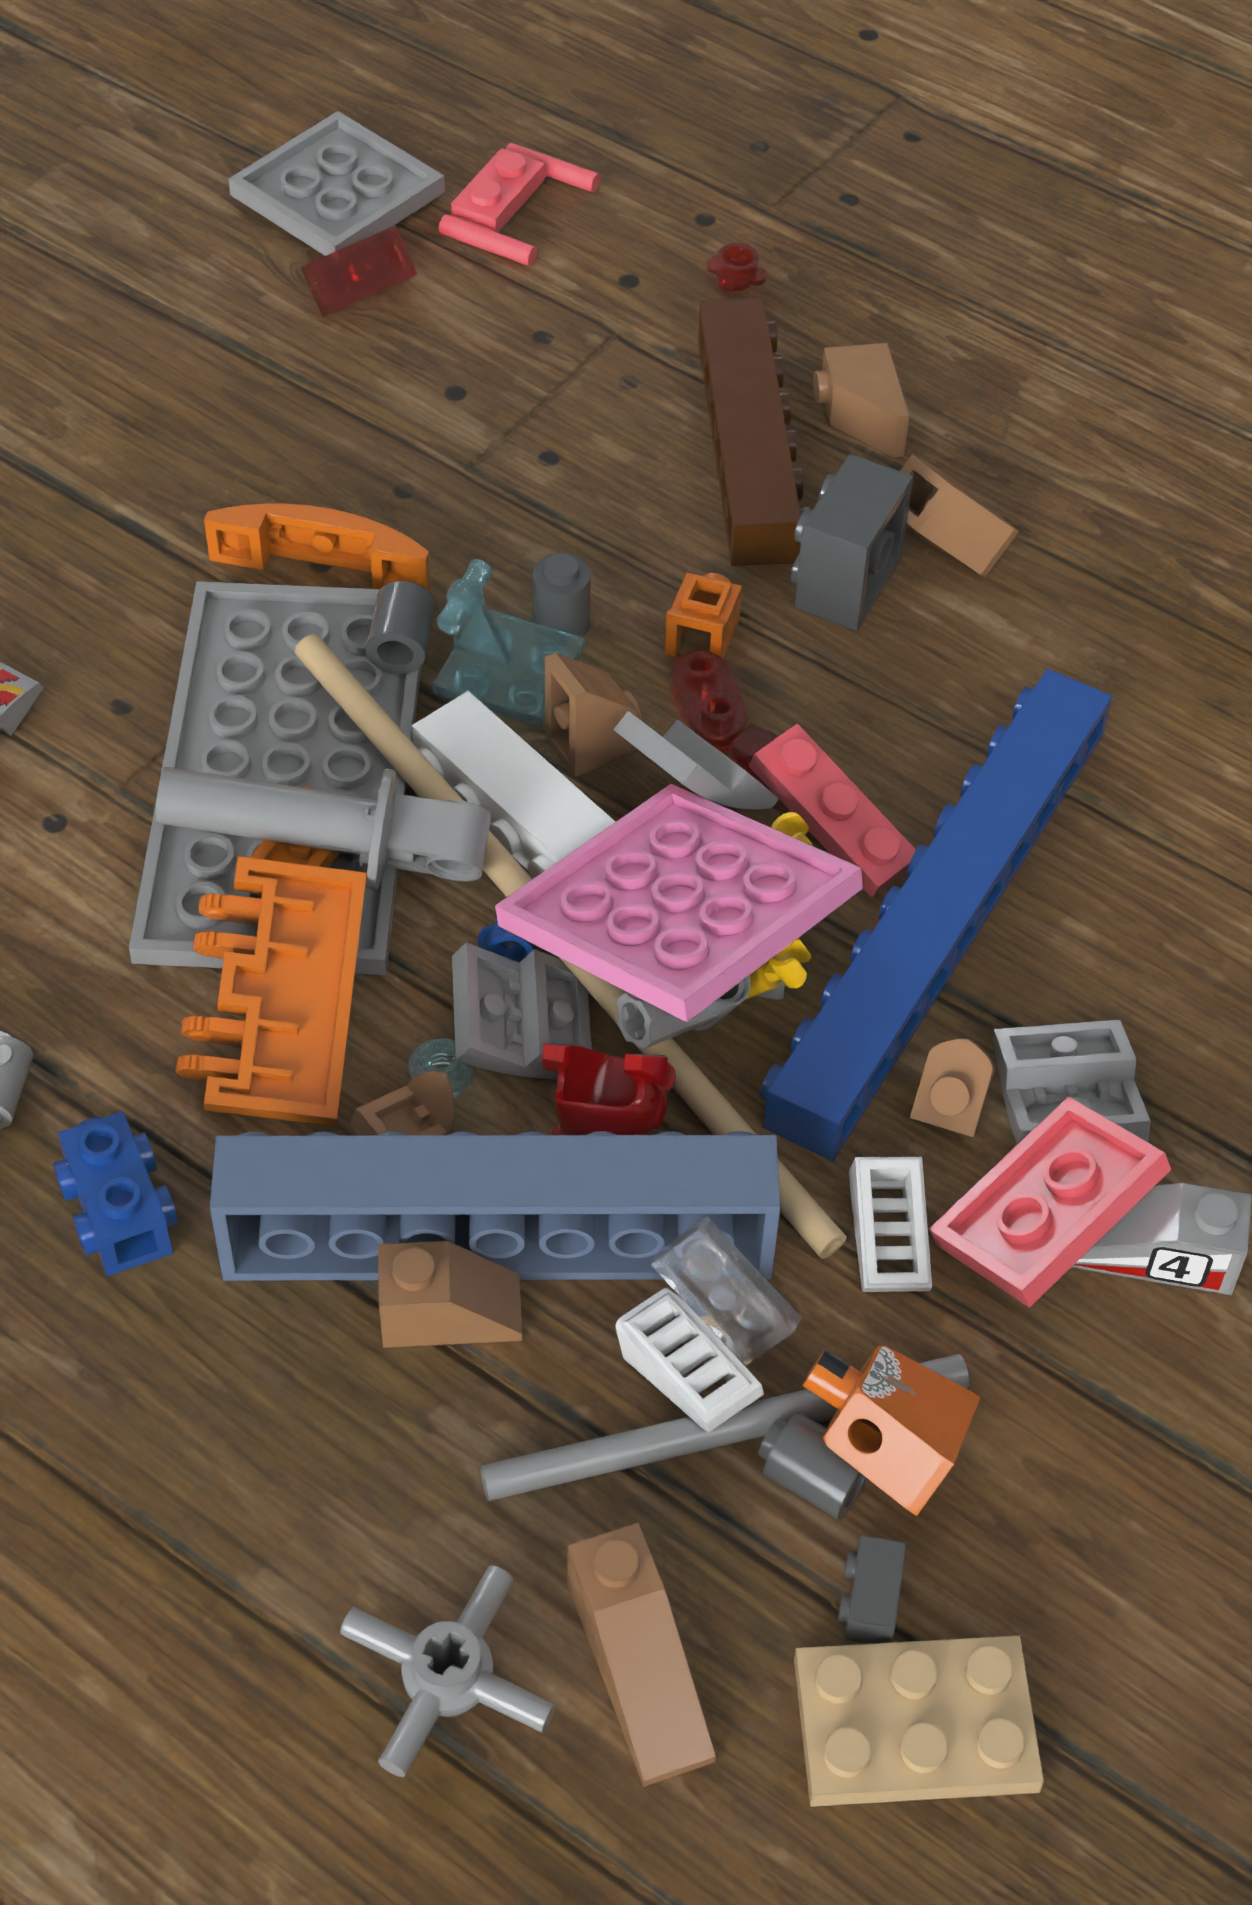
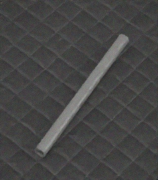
(665, 1440)

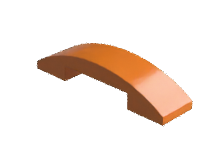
(317, 535)

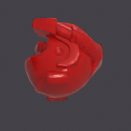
(607, 1090)

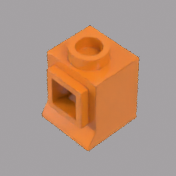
(707, 605)

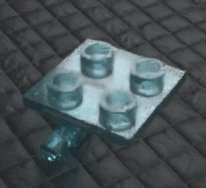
(497, 653)

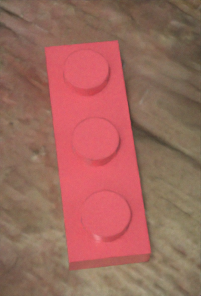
(833, 808)

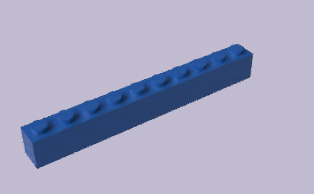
(934, 917)

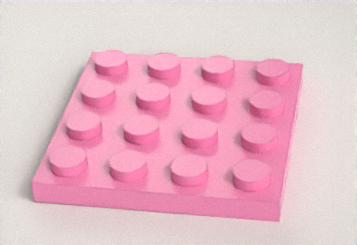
(679, 900)

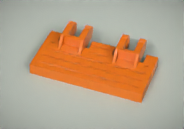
(288, 984)

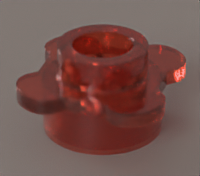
(736, 267)

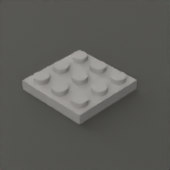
(336, 184)

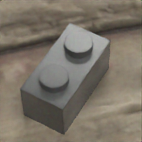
(874, 1591)

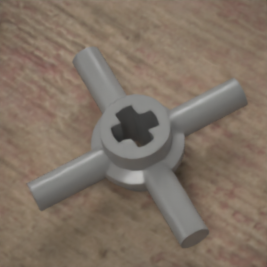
(457, 1688)

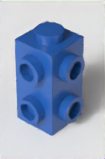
(120, 1207)

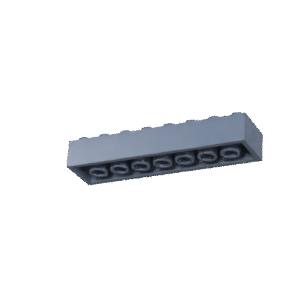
(522, 1200)

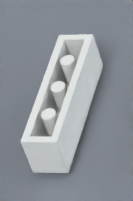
(530, 802)

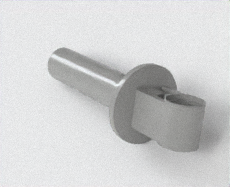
(382, 829)

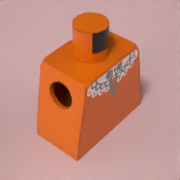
(894, 1421)

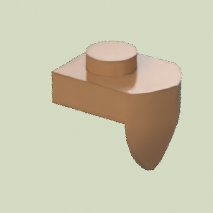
(954, 1086)
(418, 1108)

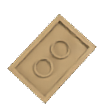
(917, 1721)

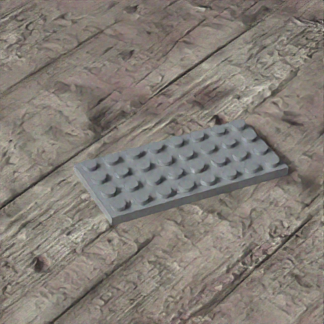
(262, 716)

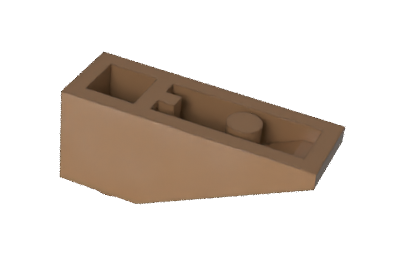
(639, 1653)

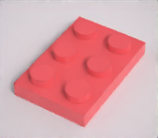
(1049, 1200)

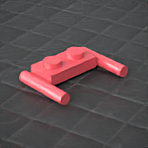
(500, 192)

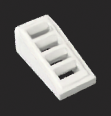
(890, 1173)
(663, 1325)

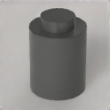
(562, 593)
(400, 627)
(808, 1468)

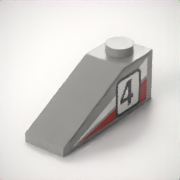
(1178, 1239)

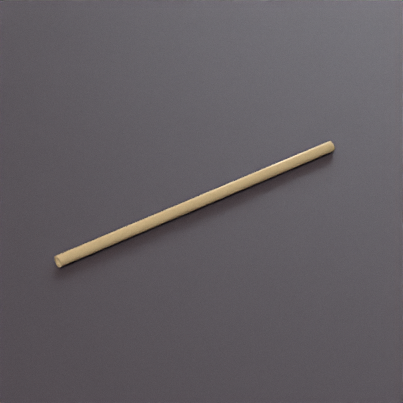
(509, 876)

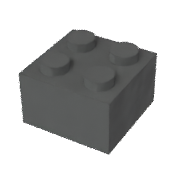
(851, 541)

